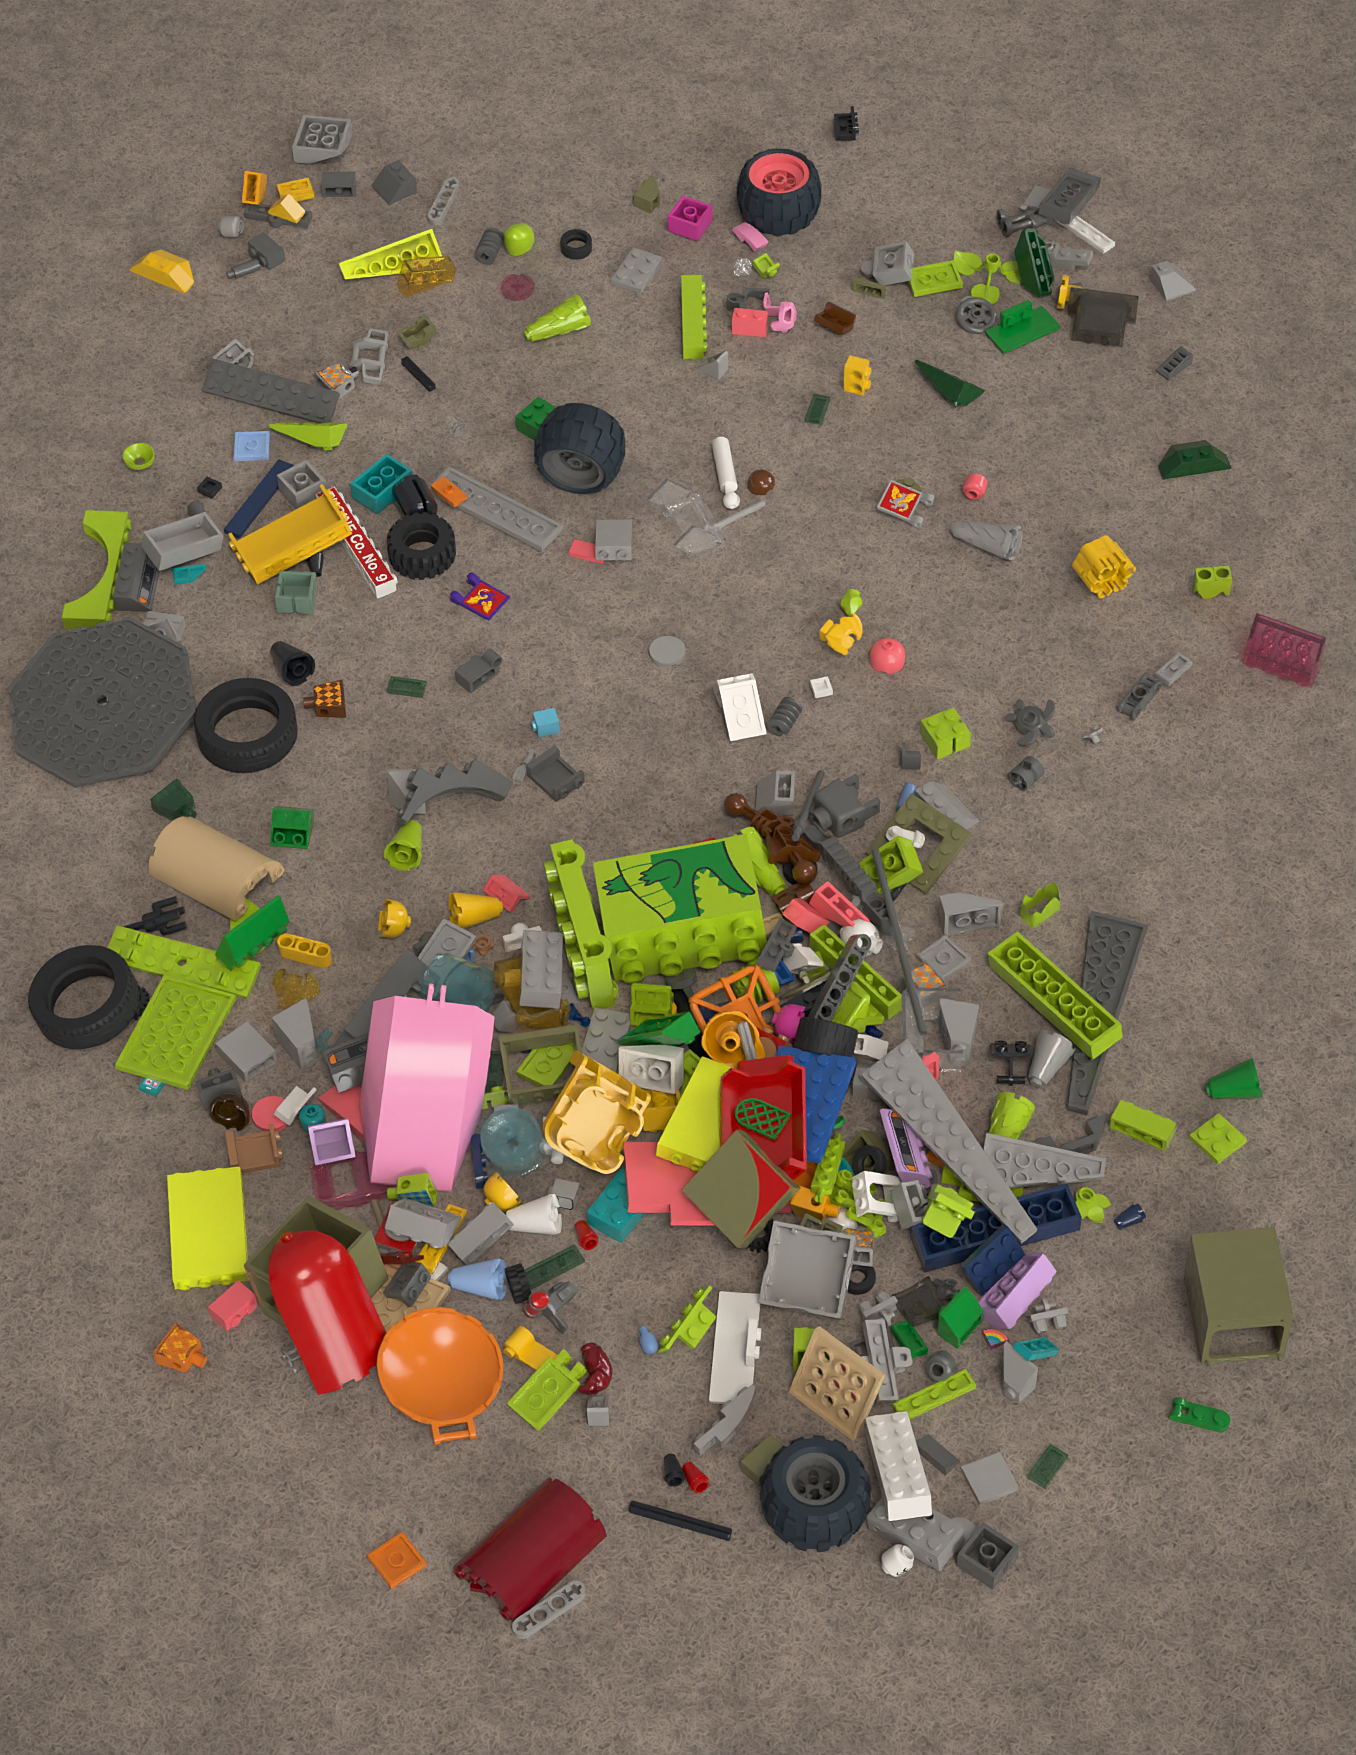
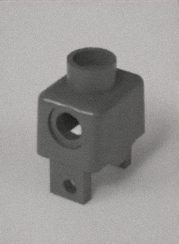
(840, 808)

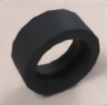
(576, 235)

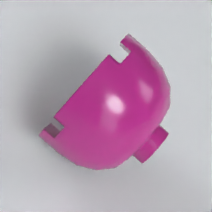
(787, 1021)

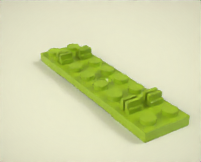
(162, 957)

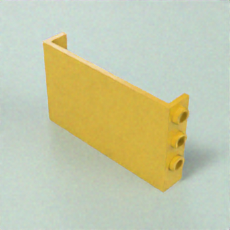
(292, 537)

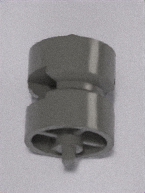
(1026, 773)

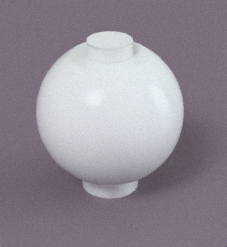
(863, 927)

